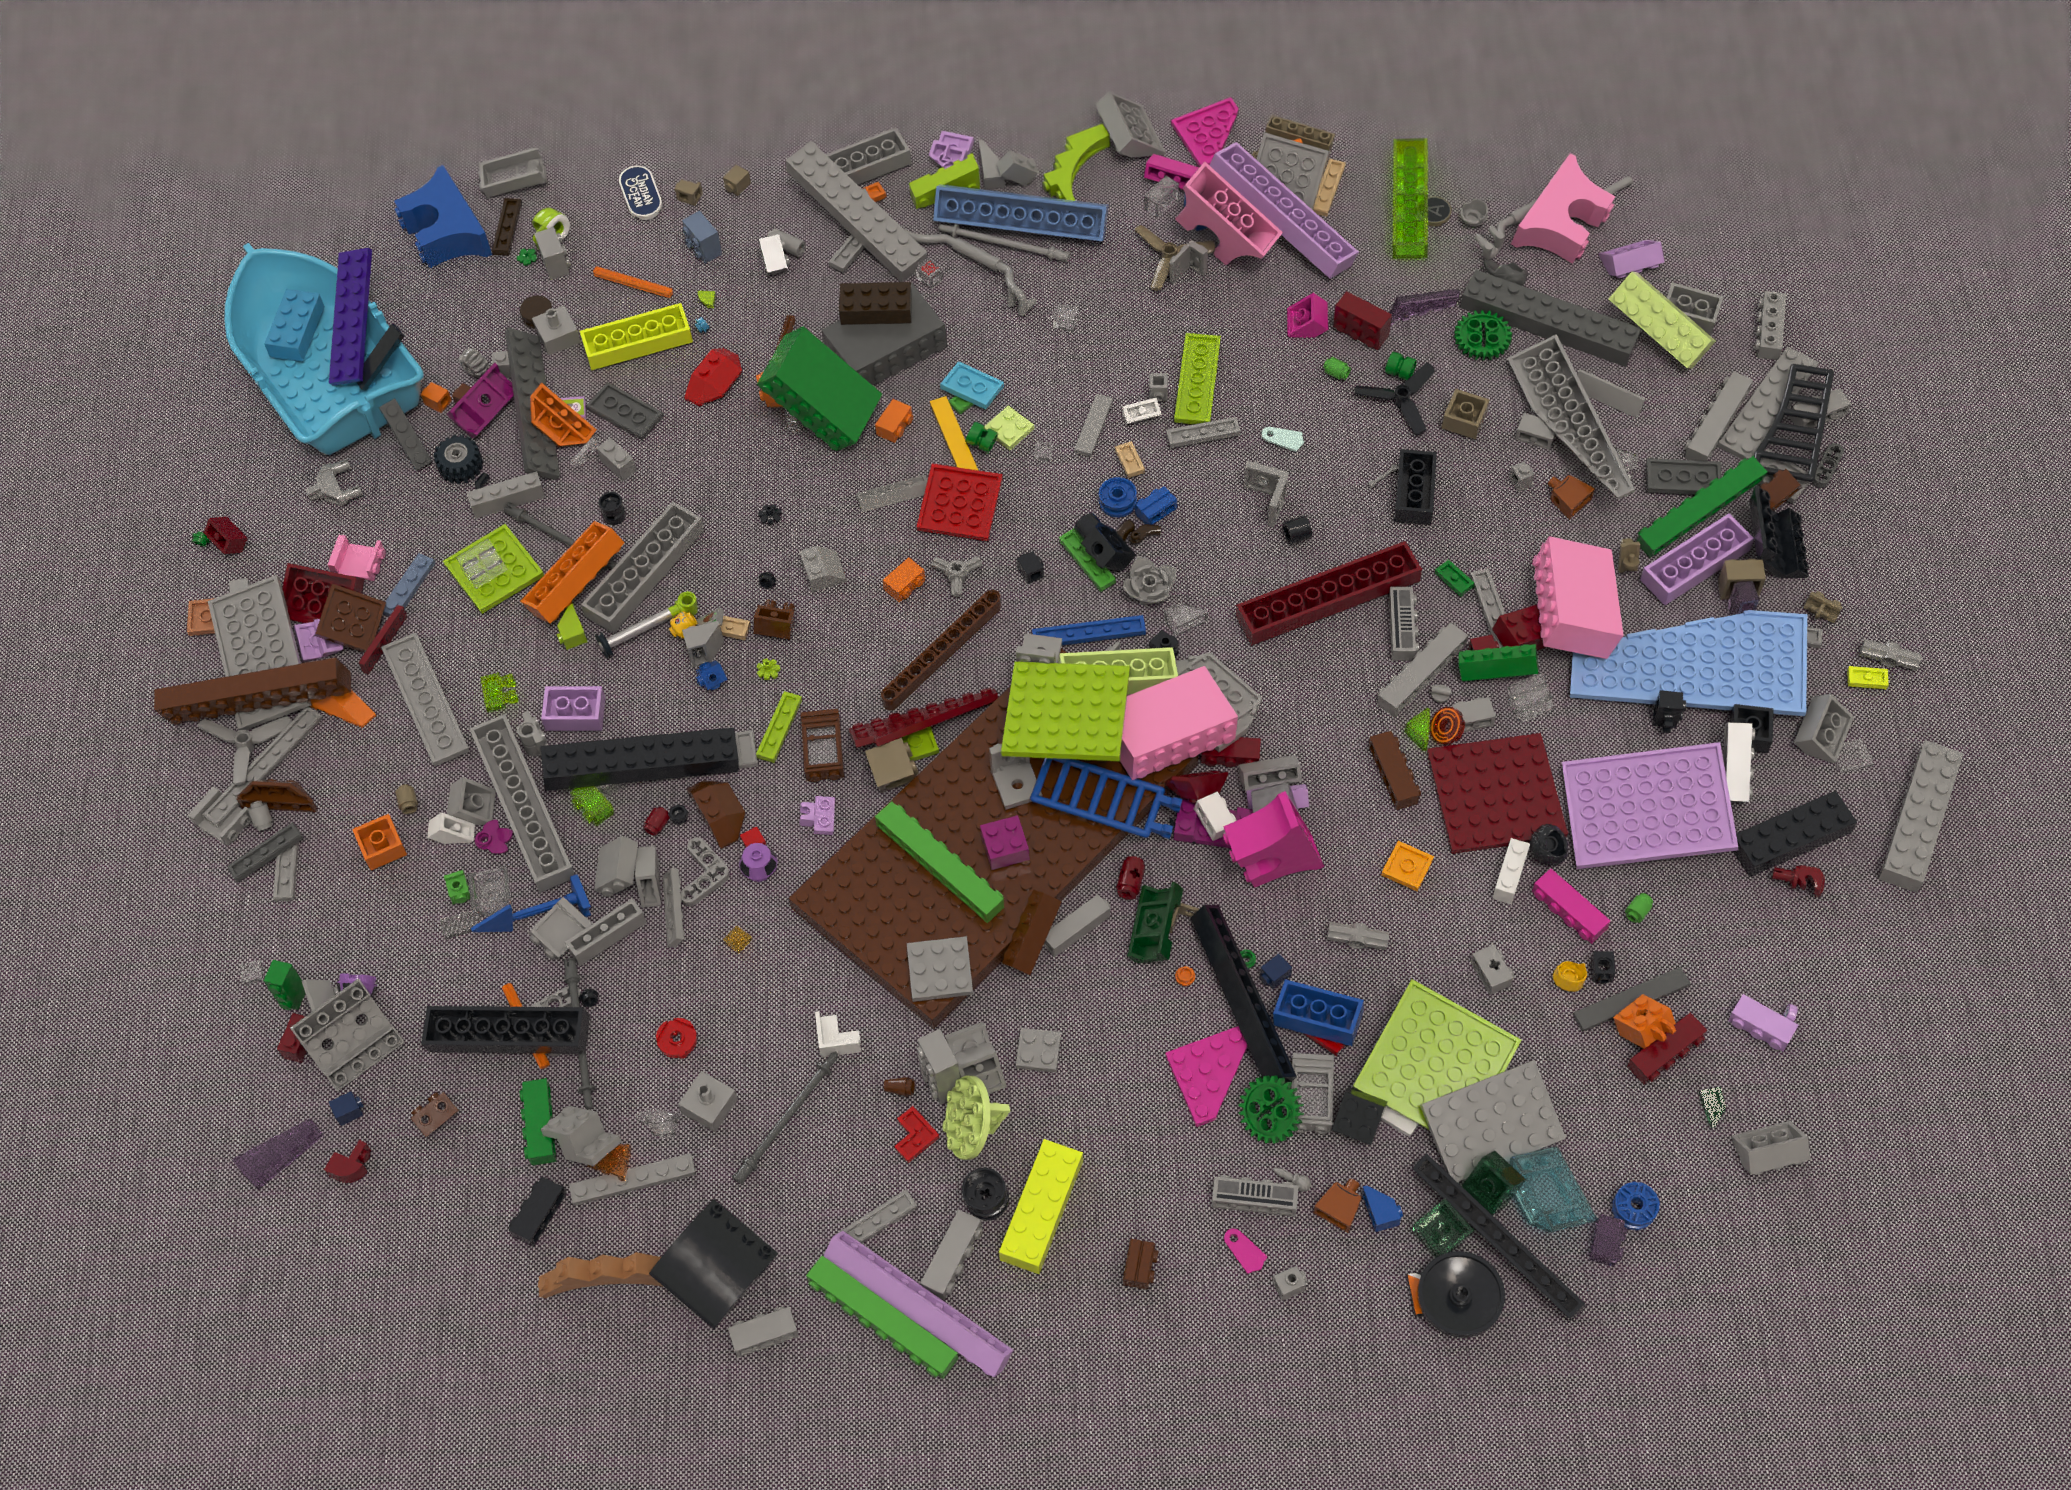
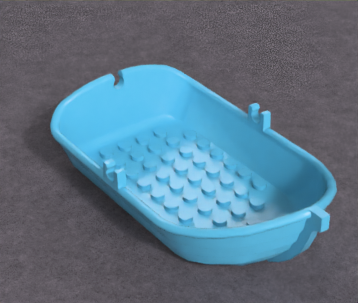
(299, 390)

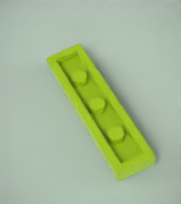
(779, 727)

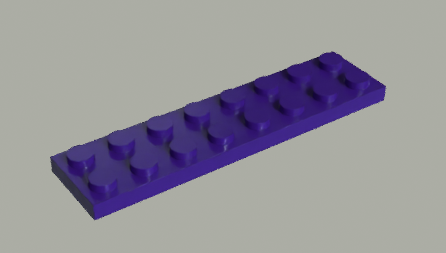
(350, 316)

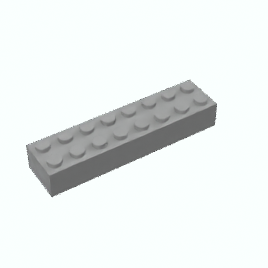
(642, 567)
(1921, 816)

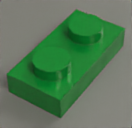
(1454, 578)

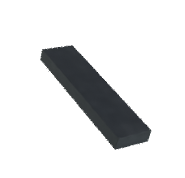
(380, 355)

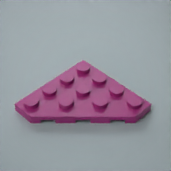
(1206, 129)
(1206, 1072)

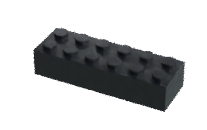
(1793, 833)

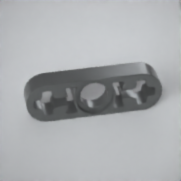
(1828, 459)

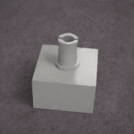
(556, 330)
(708, 1101)

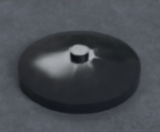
(1461, 1294)

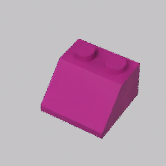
(1308, 317)

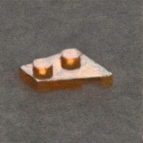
(615, 1162)

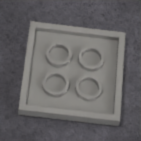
(939, 969)

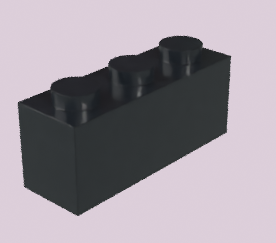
(537, 1211)

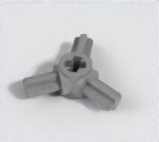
(956, 571)

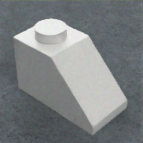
(450, 829)

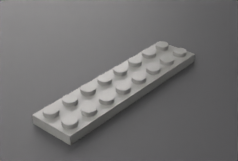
(1761, 409)
(425, 699)

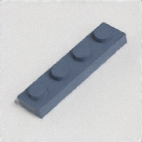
(409, 583)

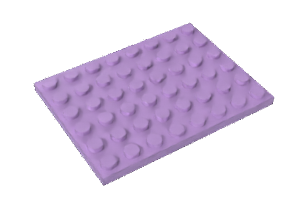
(1649, 806)

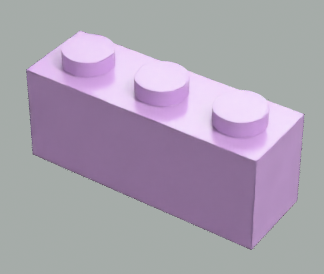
(1763, 1023)

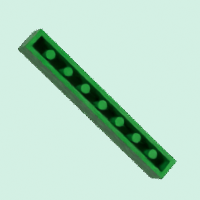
(1701, 506)

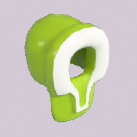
(551, 218)

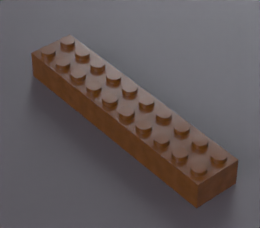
(252, 691)

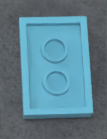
(972, 385)

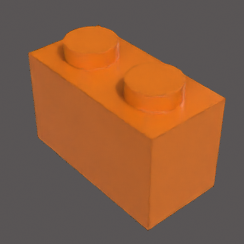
(894, 421)
(904, 580)

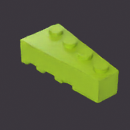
(960, 175)

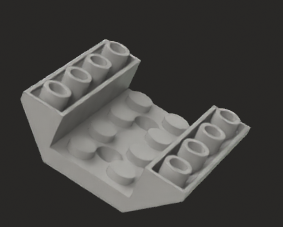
(353, 1045)

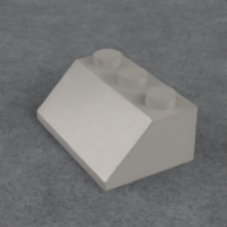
(1824, 725)
(1771, 1147)

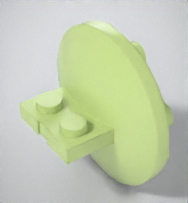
(971, 1117)

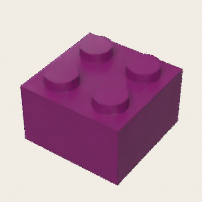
(1004, 842)

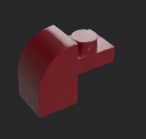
(349, 1169)

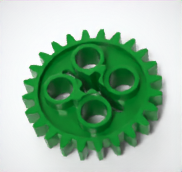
(1496, 335)
(1281, 1125)

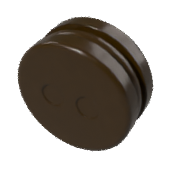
(533, 307)

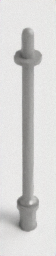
(1052, 253)

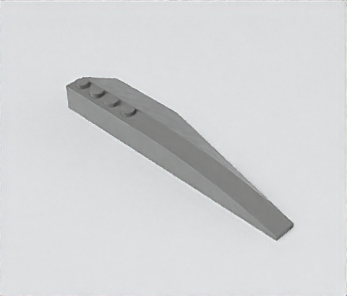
(1567, 410)

